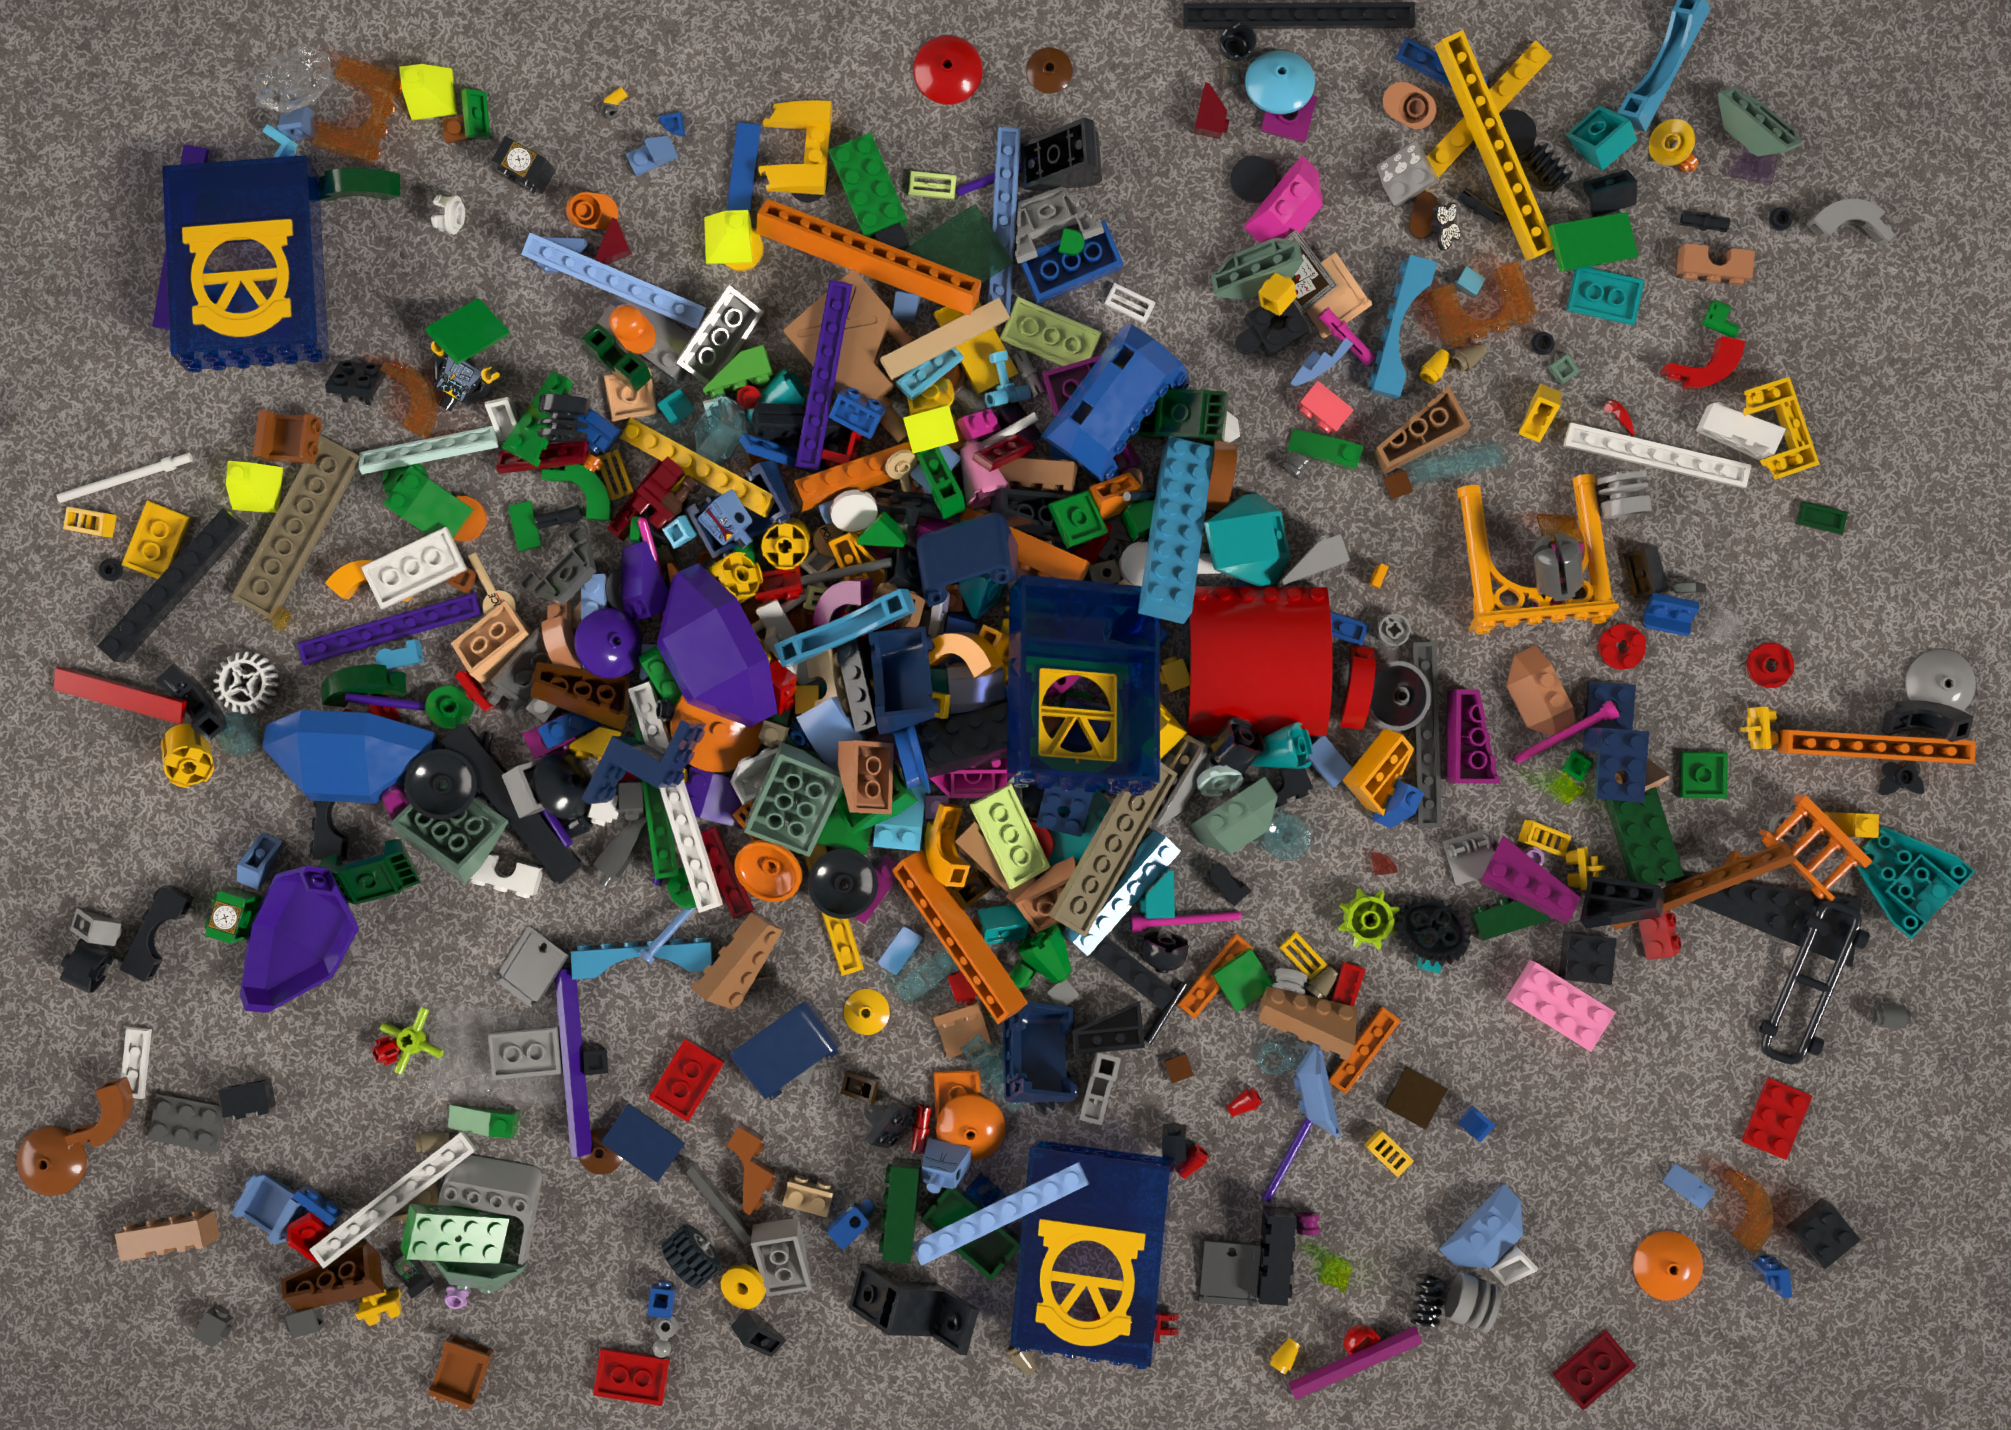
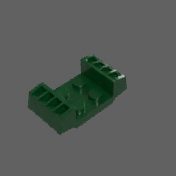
(1187, 415)
(374, 876)

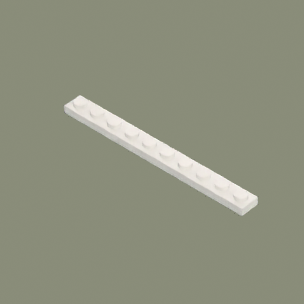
(677, 804)

